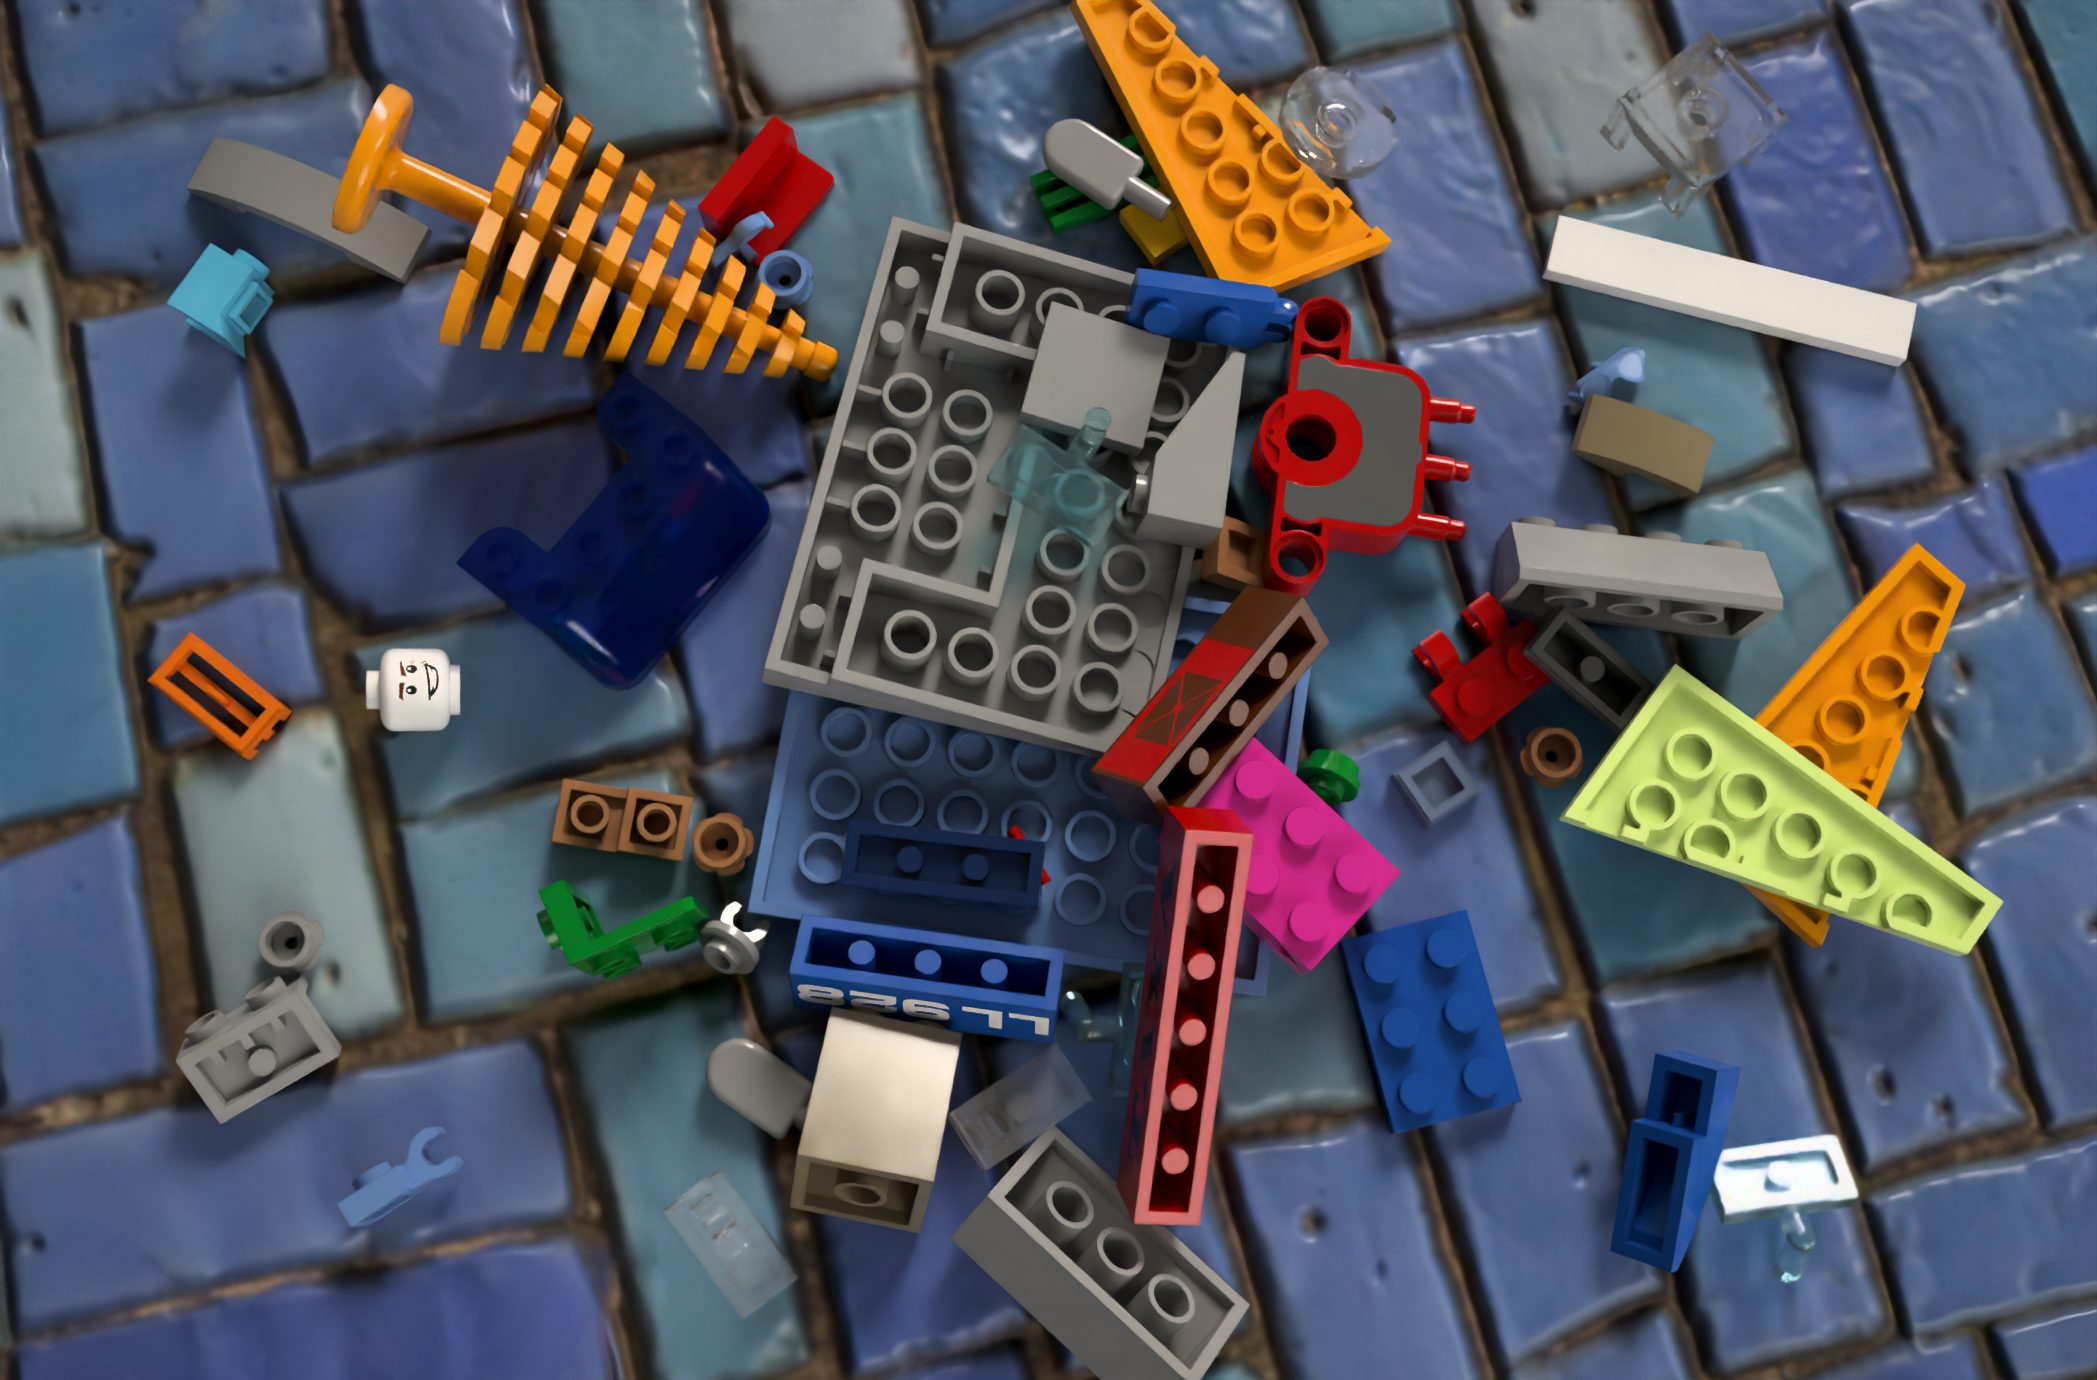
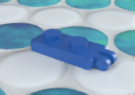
(1208, 309)

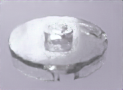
(1337, 123)

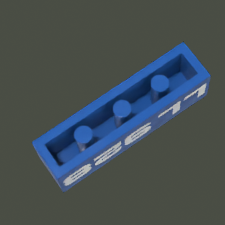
(928, 976)

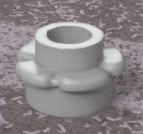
(274, 941)

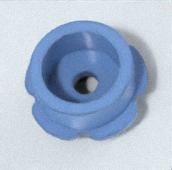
(790, 265)

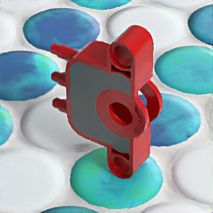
(1374, 444)

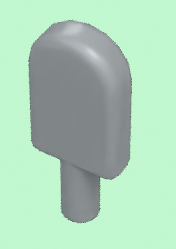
(1100, 167)
(759, 1086)

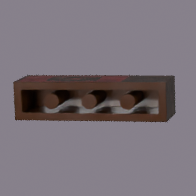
(1211, 705)

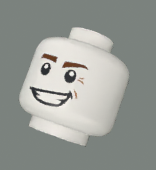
(414, 689)

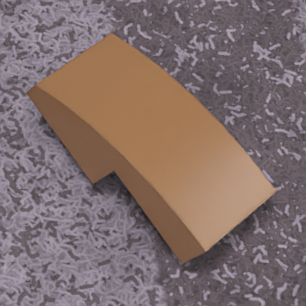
(622, 820)

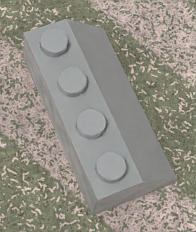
(1635, 580)
(1106, 1288)

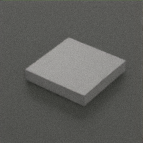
(1092, 364)

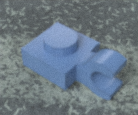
(387, 1188)

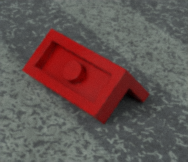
(768, 179)

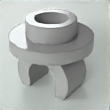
(730, 948)

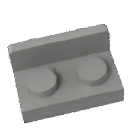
(256, 1047)

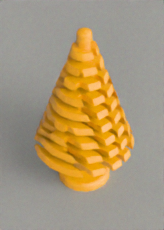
(503, 219)

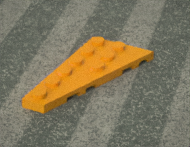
(1220, 159)
(1858, 693)

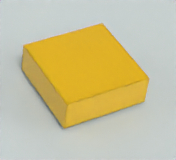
(1153, 237)

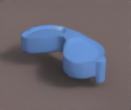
(738, 242)
(1625, 364)

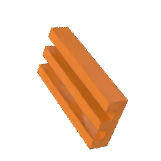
(259, 727)

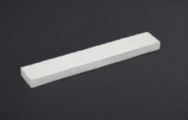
(1730, 291)

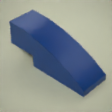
(1673, 1157)

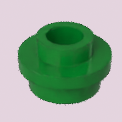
(1330, 776)

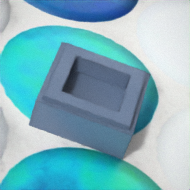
(1435, 784)

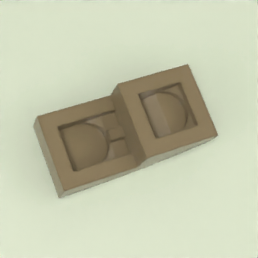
(1642, 442)

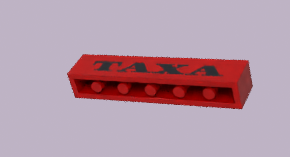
(1183, 1014)

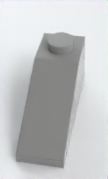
(1188, 479)

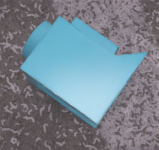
(224, 296)

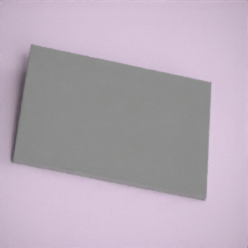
(929, 581)

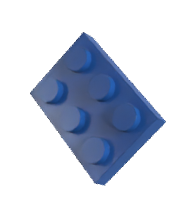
(1429, 1022)

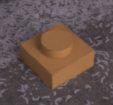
(1235, 556)

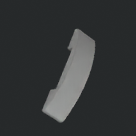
(304, 201)

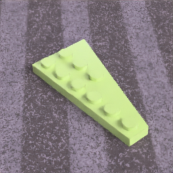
(1741, 803)

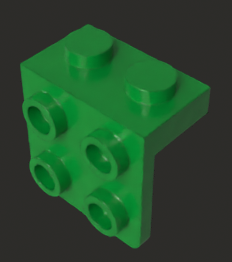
(575, 928)

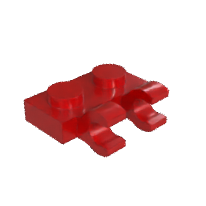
(1490, 684)

